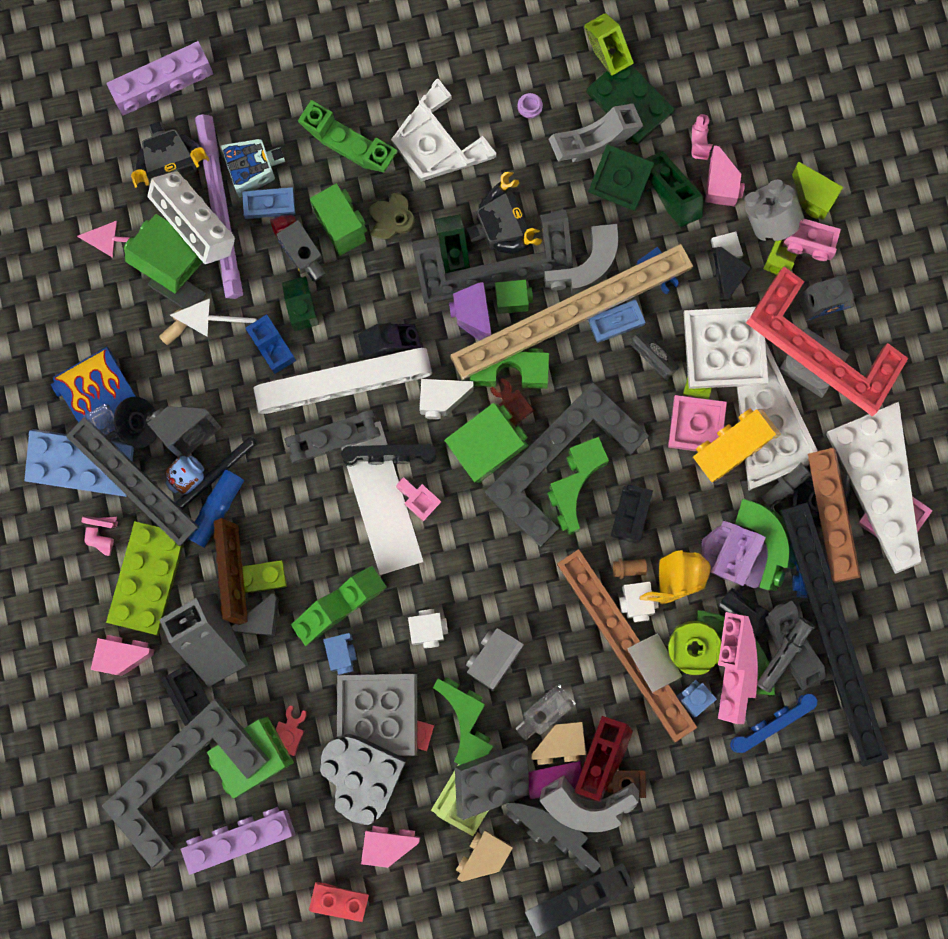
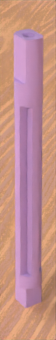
(216, 192)

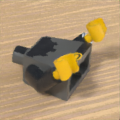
(165, 154)
(502, 220)

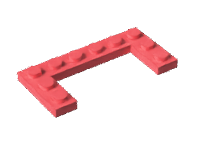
(865, 391)

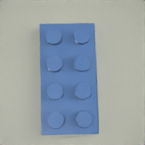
(58, 462)

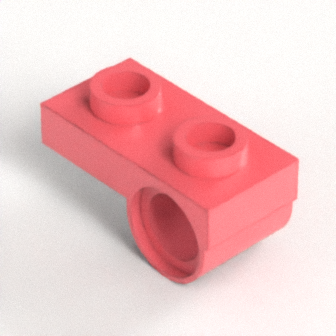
(338, 902)

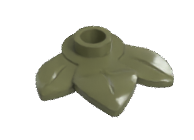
(387, 217)

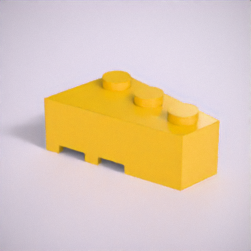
(735, 443)

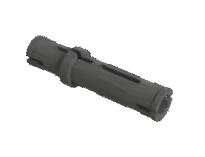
(791, 645)

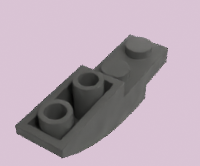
(544, 826)

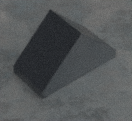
(728, 271)

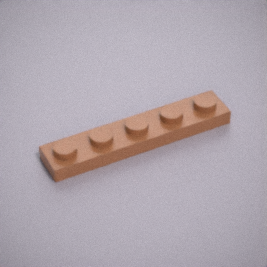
(834, 515)

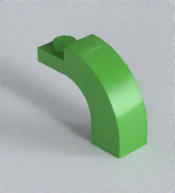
(770, 525)

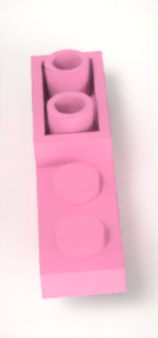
(740, 661)

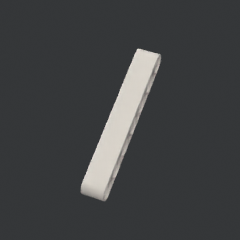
(342, 380)

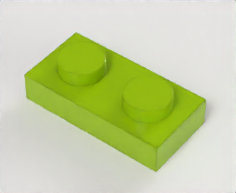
(264, 576)

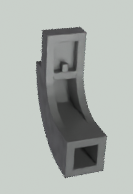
(806, 665)

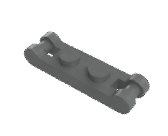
(332, 437)

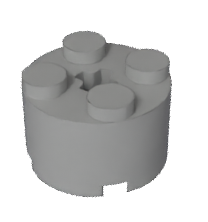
(774, 211)

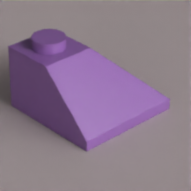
(471, 311)

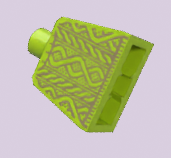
(607, 34)

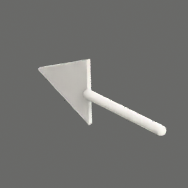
(198, 316)

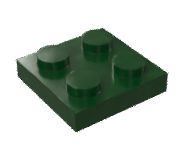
(621, 177)

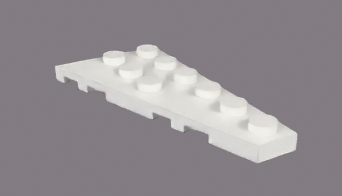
(792, 446)

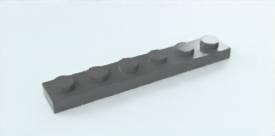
(132, 481)

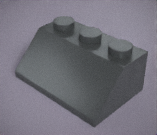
(183, 428)

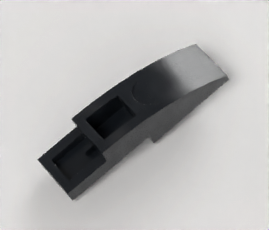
(579, 900)

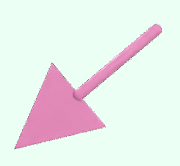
(103, 238)

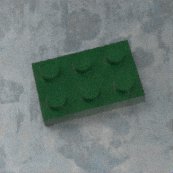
(631, 88)

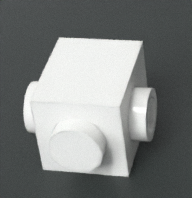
(633, 606)
(427, 628)

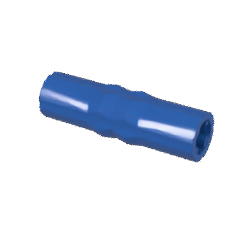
(216, 506)

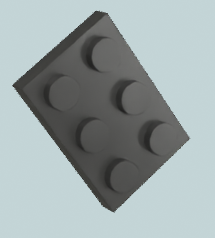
(491, 781)

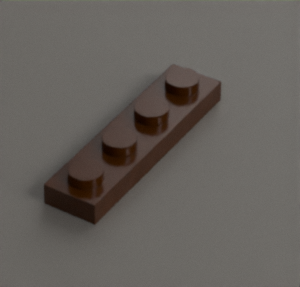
(230, 571)

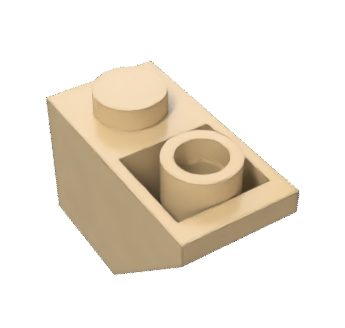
(561, 741)
(486, 858)

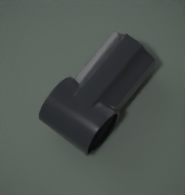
(738, 604)

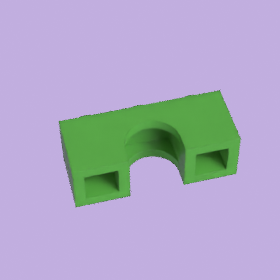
(531, 365)

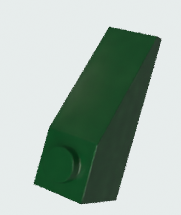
(675, 190)

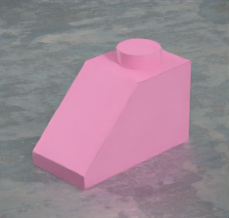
(723, 180)

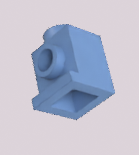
(340, 653)
(696, 698)

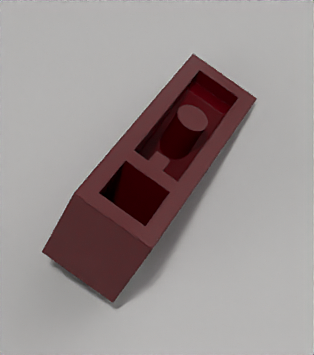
(603, 758)

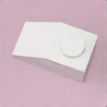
(442, 396)

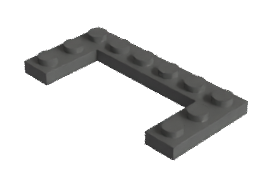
(441, 286)
(588, 407)
(211, 723)

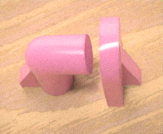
(102, 543)

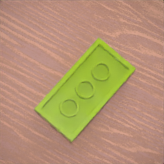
(145, 580)

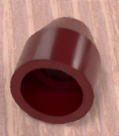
(281, 222)

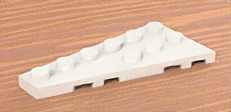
(877, 465)

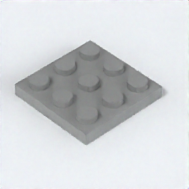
(379, 710)

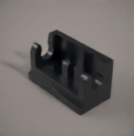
(631, 513)
(186, 693)

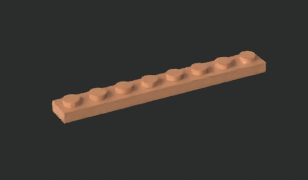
(620, 637)

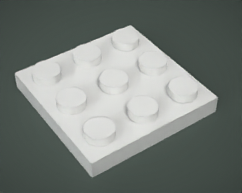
(724, 349)

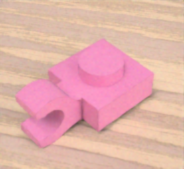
(420, 500)

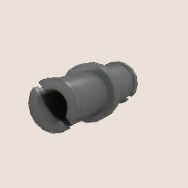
(786, 485)

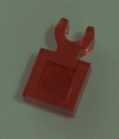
(515, 402)

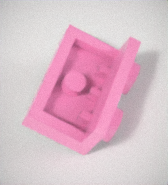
(813, 239)

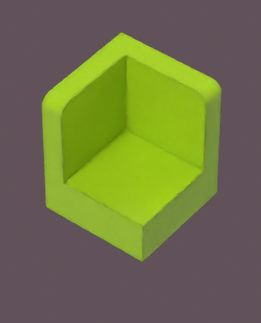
(779, 258)

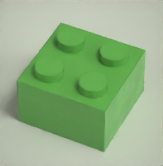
(338, 218)

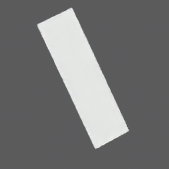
(384, 511)

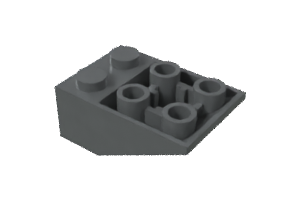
(204, 639)

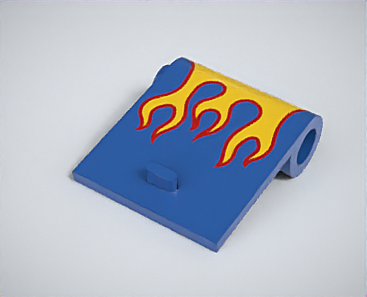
(92, 384)

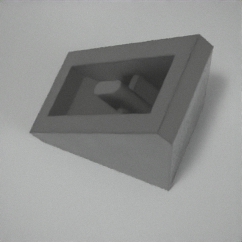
(261, 619)

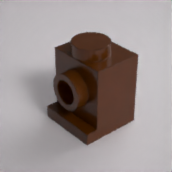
(635, 776)

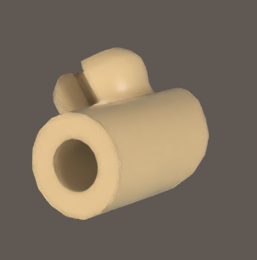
(173, 331)

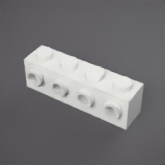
(191, 217)

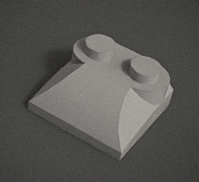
(804, 376)

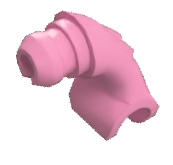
(700, 145)

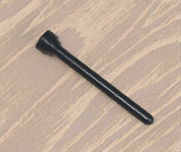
(217, 471)

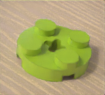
(685, 635)

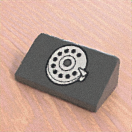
(654, 355)

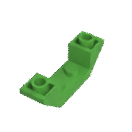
(345, 141)

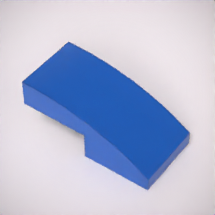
(270, 344)

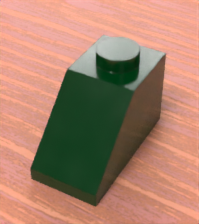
(452, 243)
(299, 303)

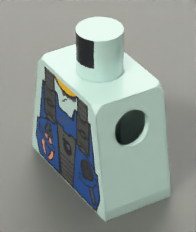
(251, 164)

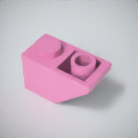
(119, 658)
(386, 848)

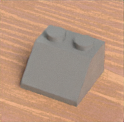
(494, 659)

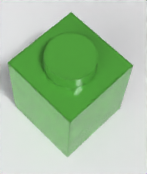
(513, 296)

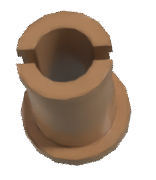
(629, 568)

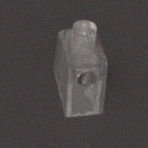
(553, 704)

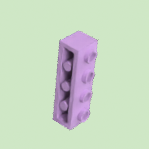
(160, 78)
(239, 841)

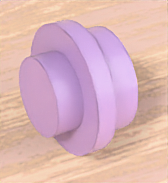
(530, 105)

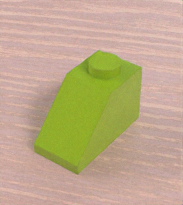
(815, 191)

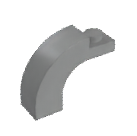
(591, 140)
(592, 272)
(585, 813)

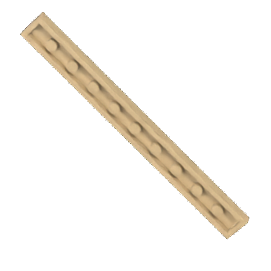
(571, 311)

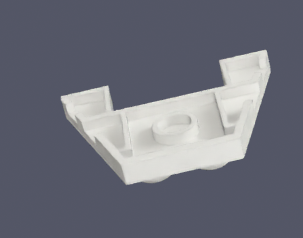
(428, 145)

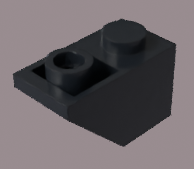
(388, 339)

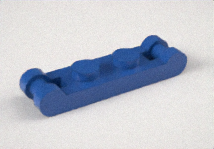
(783, 716)

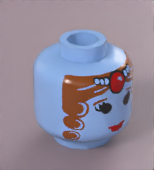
(184, 474)

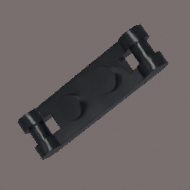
(379, 453)

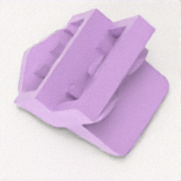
(736, 554)

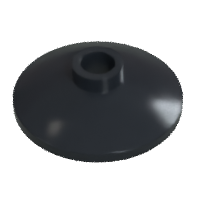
(139, 412)

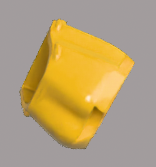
(679, 576)

